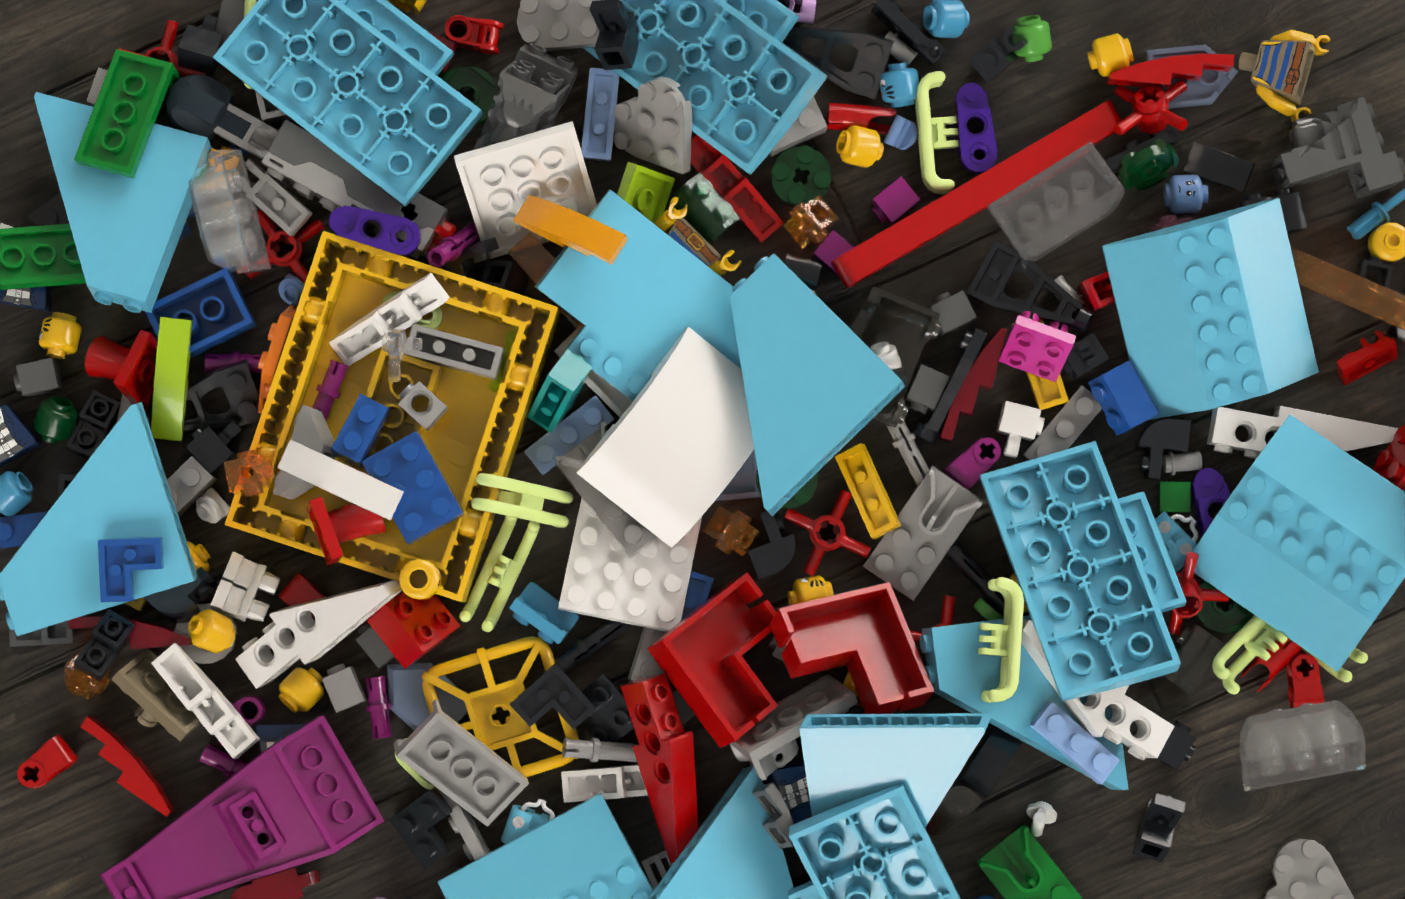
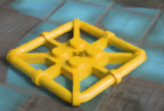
(483, 702)

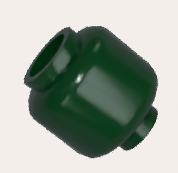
(55, 419)

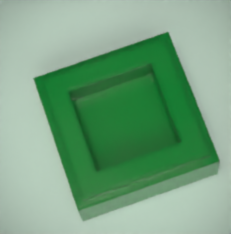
(1174, 497)

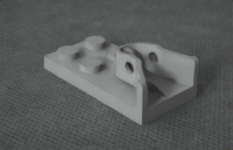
(624, 528)
(928, 530)
(781, 726)
(461, 766)

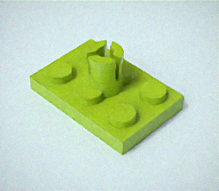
(645, 190)

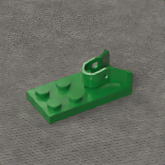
(125, 113)
(39, 257)
(1024, 869)

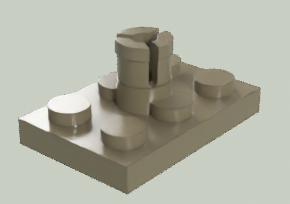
(155, 697)

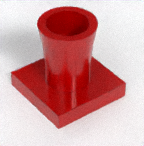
(129, 368)
(341, 526)

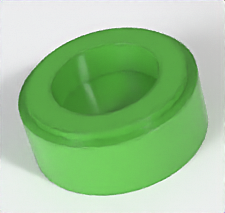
(987, 610)

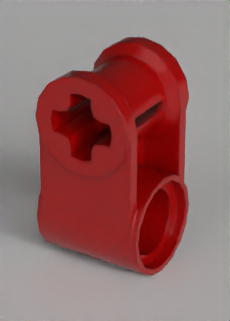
(476, 33)
(300, 591)
(1304, 686)
(50, 759)

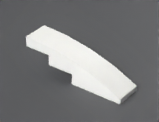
(396, 313)
(340, 479)
(205, 701)
(609, 781)

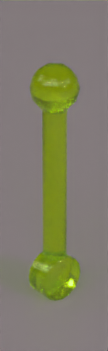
(510, 338)

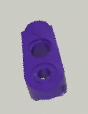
(973, 105)
(352, 224)
(1208, 488)

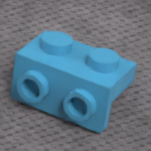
(542, 612)

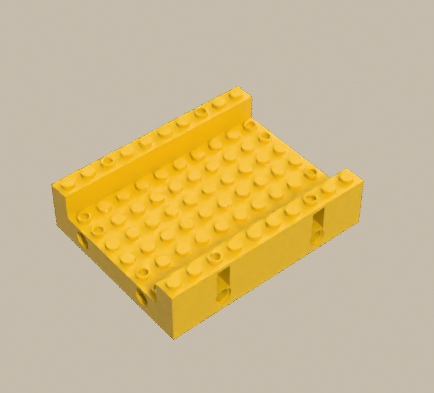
(470, 439)

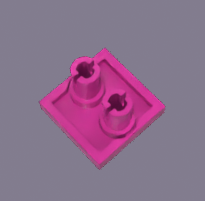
(1037, 346)

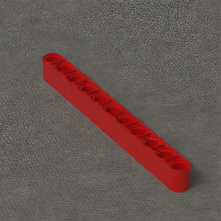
(974, 195)

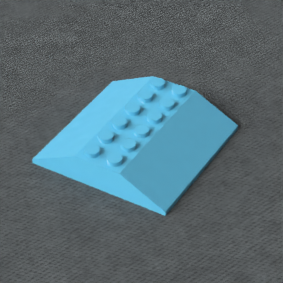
(1212, 309)
(1309, 543)
(565, 858)

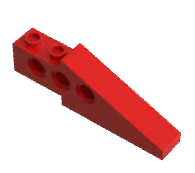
(664, 760)

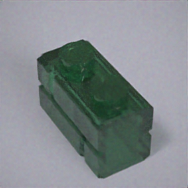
(706, 209)

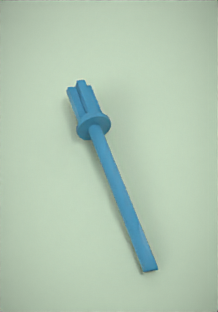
(1374, 216)

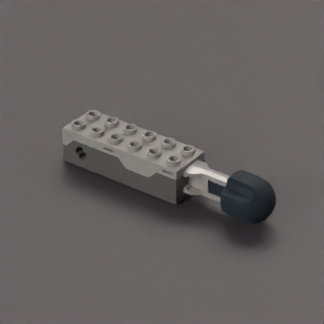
(295, 156)

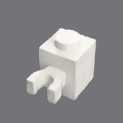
(1018, 423)

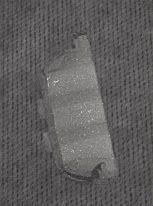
(1058, 203)
(228, 214)
(1300, 744)

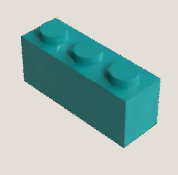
(559, 391)

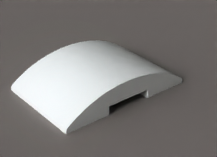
(676, 441)

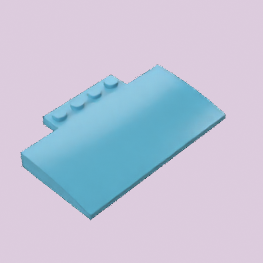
(729, 66)
(357, 83)
(640, 301)
(1087, 570)
(870, 852)

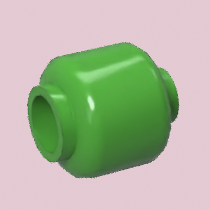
(1037, 35)

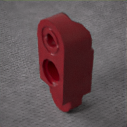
(279, 885)

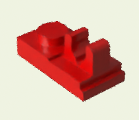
(1367, 359)

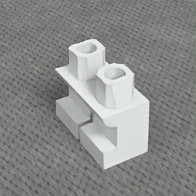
(239, 588)

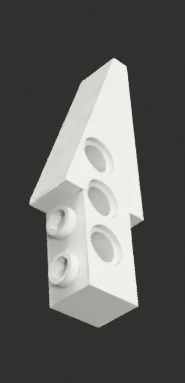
(1342, 432)
(334, 620)
(1152, 729)

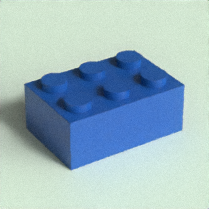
(213, 305)
(426, 496)

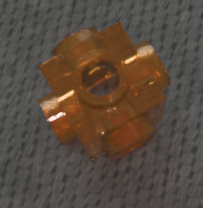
(806, 226)
(237, 470)
(731, 531)
(81, 683)

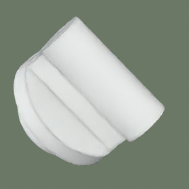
(887, 354)
(211, 506)
(1042, 814)

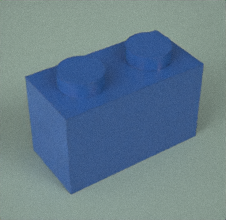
(1122, 398)
(360, 431)

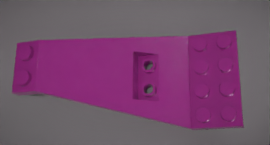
(297, 796)

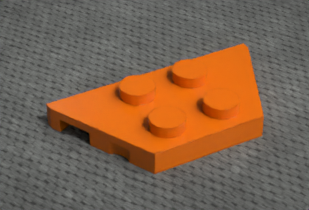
(269, 360)

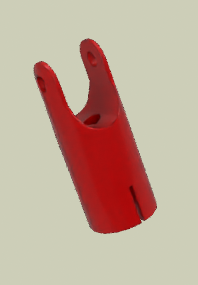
(842, 116)
(1277, 660)

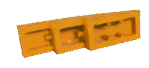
(570, 229)

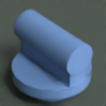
(901, 133)
(291, 289)

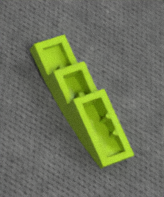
(171, 378)

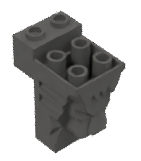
(528, 95)
(1337, 144)

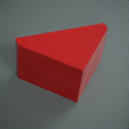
(1097, 292)

